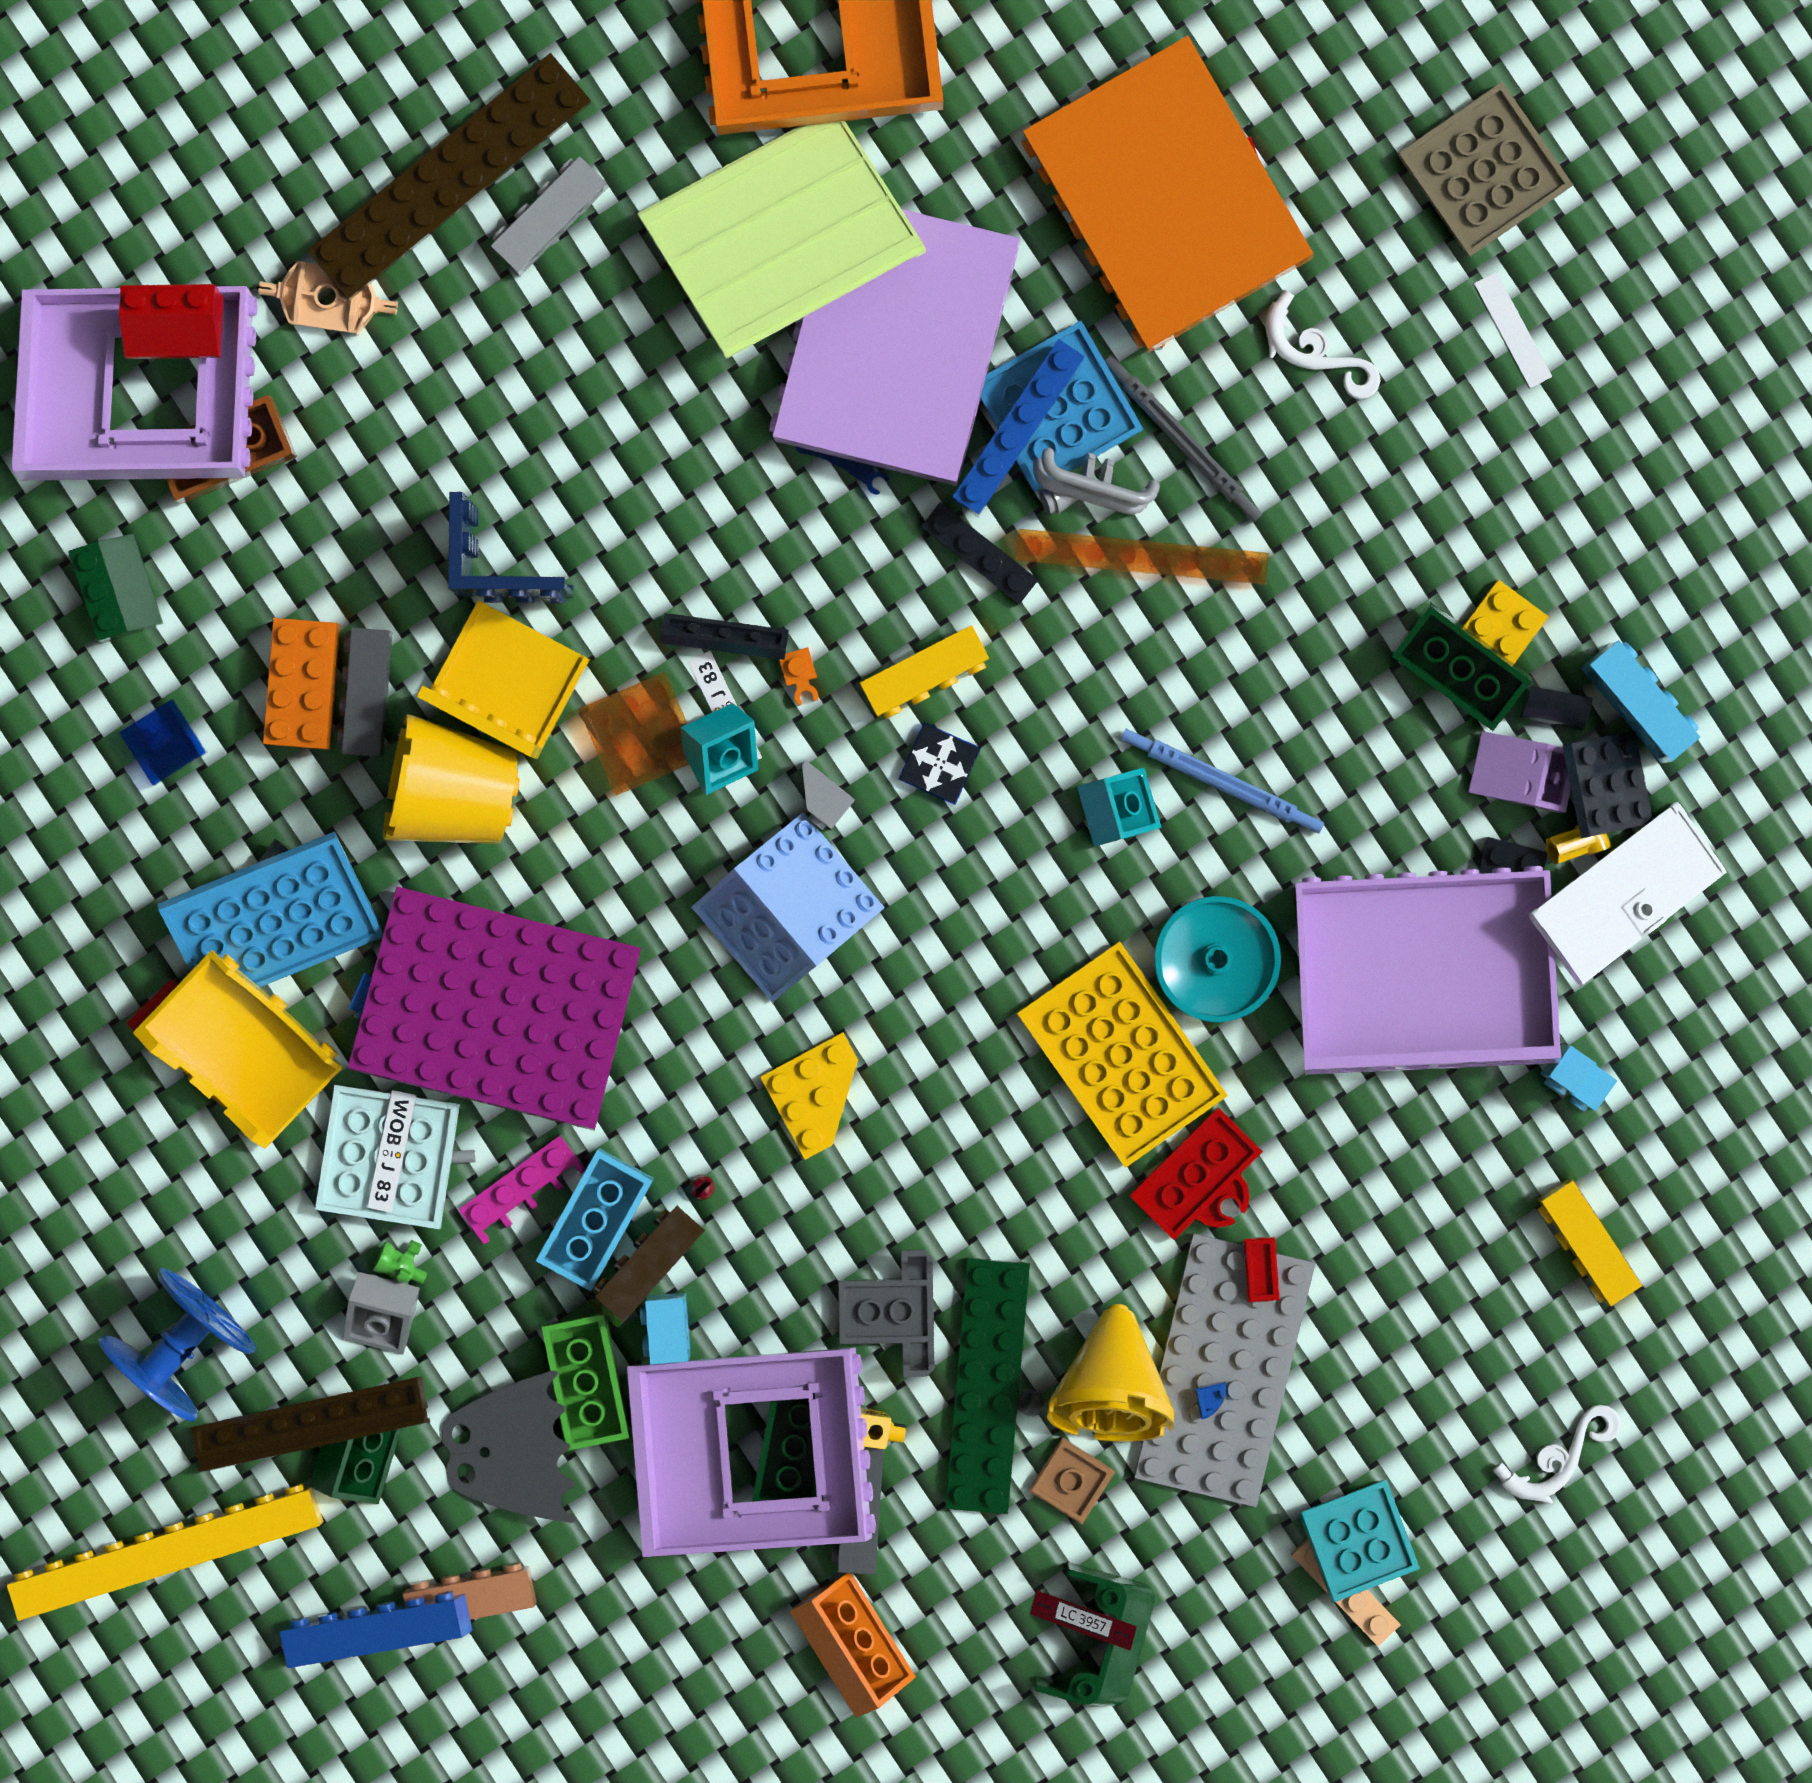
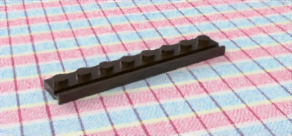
(311, 1424)

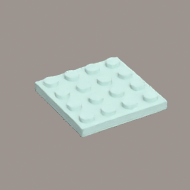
(353, 1151)

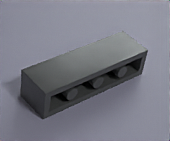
(366, 692)
(862, 1556)

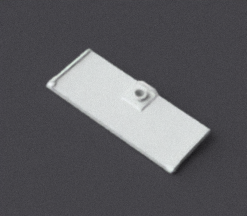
(1627, 894)

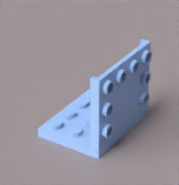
(787, 907)

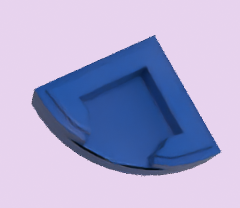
(1210, 1398)

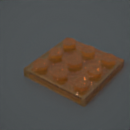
(637, 733)

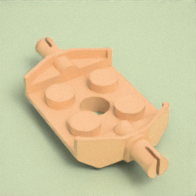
(302, 307)

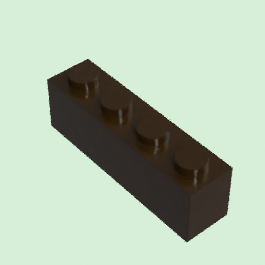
(646, 1266)

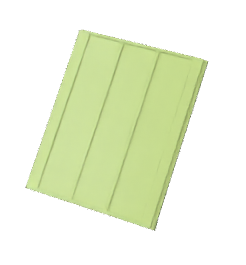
(781, 233)

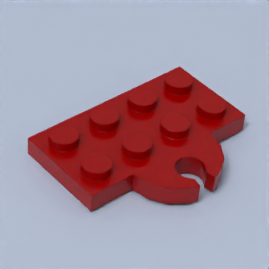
(1200, 1177)

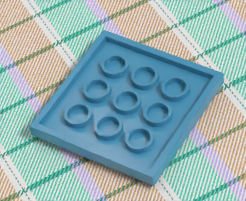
(1084, 419)

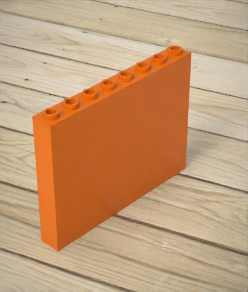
(1166, 195)

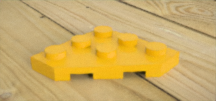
(813, 1092)

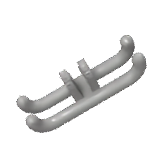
(1090, 490)

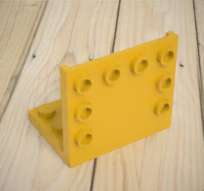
(506, 680)

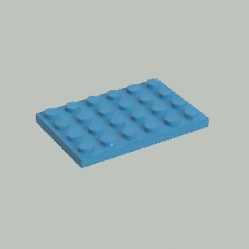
(276, 913)

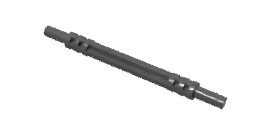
(1178, 434)

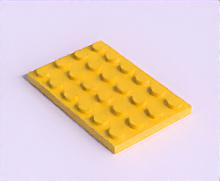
(1122, 1054)

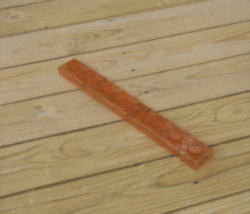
(1142, 556)

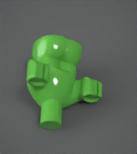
(398, 1264)

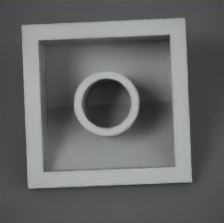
(380, 1313)

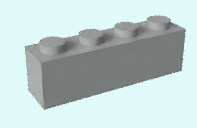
(549, 215)

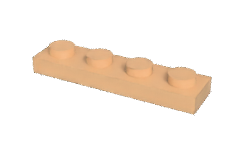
(1361, 1607)

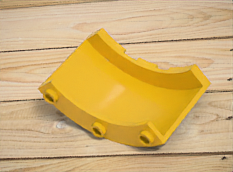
(239, 1047)

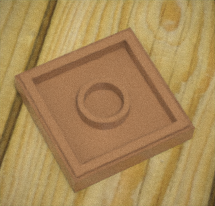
(1072, 1480)

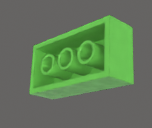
(586, 1380)

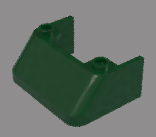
(1130, 1603)

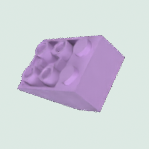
(1521, 772)

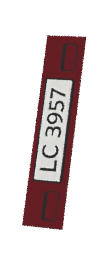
(1083, 1620)

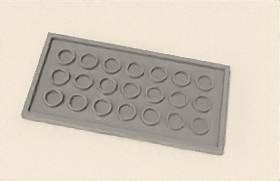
(1231, 1340)

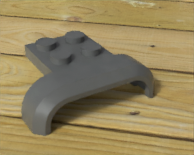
(893, 1312)

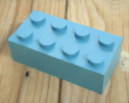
(1641, 702)
(595, 1219)

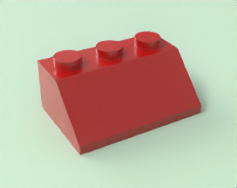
(171, 321)

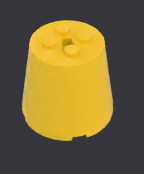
(449, 786)

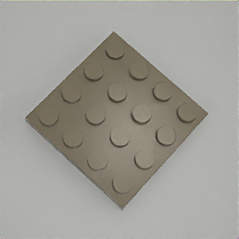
(1485, 169)

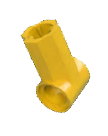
(1571, 845)

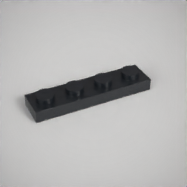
(979, 553)
(724, 636)

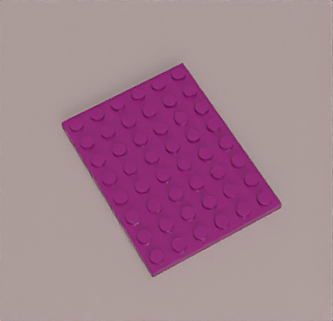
(494, 1008)

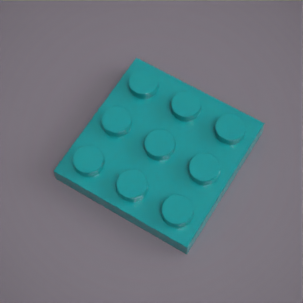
(1359, 1541)

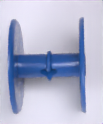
(154, 1371)

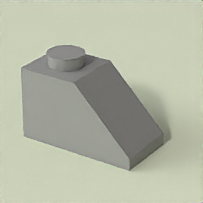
(824, 798)

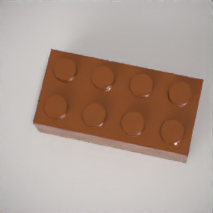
(267, 445)

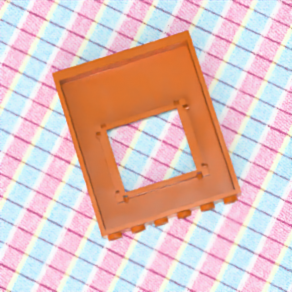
(887, 61)

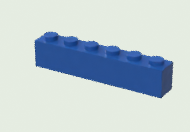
(1018, 428)
(375, 1630)

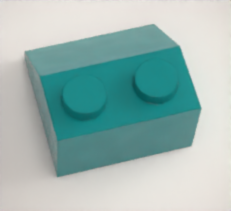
(720, 747)
(1119, 807)

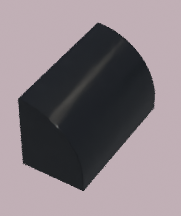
(1555, 708)

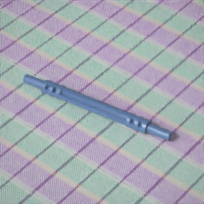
(1223, 781)

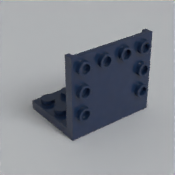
(465, 547)

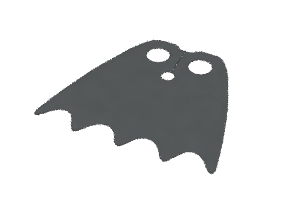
(523, 1450)

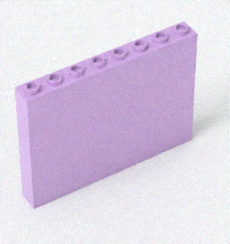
(903, 358)
(1426, 972)

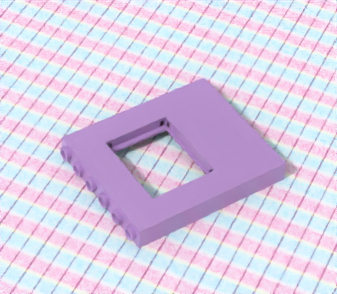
(68, 395)
(686, 1463)

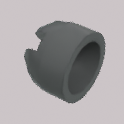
(1030, 1402)

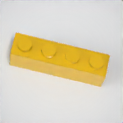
(925, 671)
(1589, 1243)

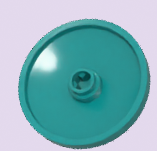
(1217, 959)

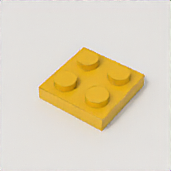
(1506, 621)

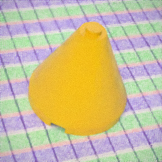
(1113, 1385)

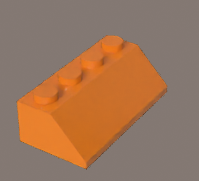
(853, 1644)

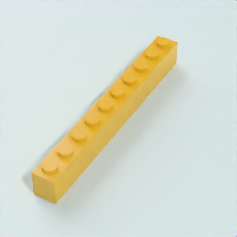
(165, 1552)

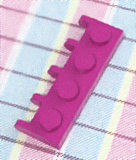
(519, 1186)

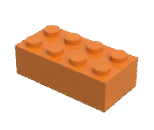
(302, 683)

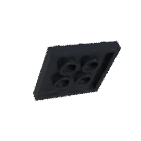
(1607, 784)

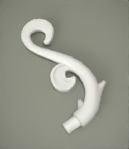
(1278, 343)
(1568, 1461)

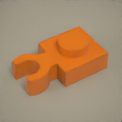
(798, 670)

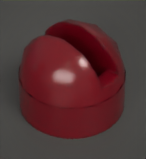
(697, 1182)

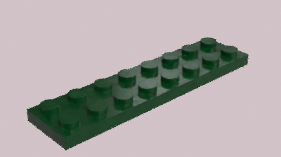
(987, 1385)

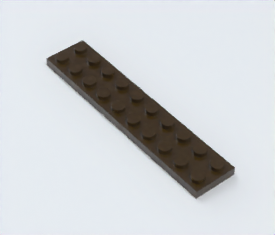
(449, 176)

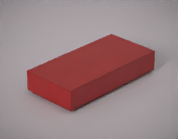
(1261, 1269)

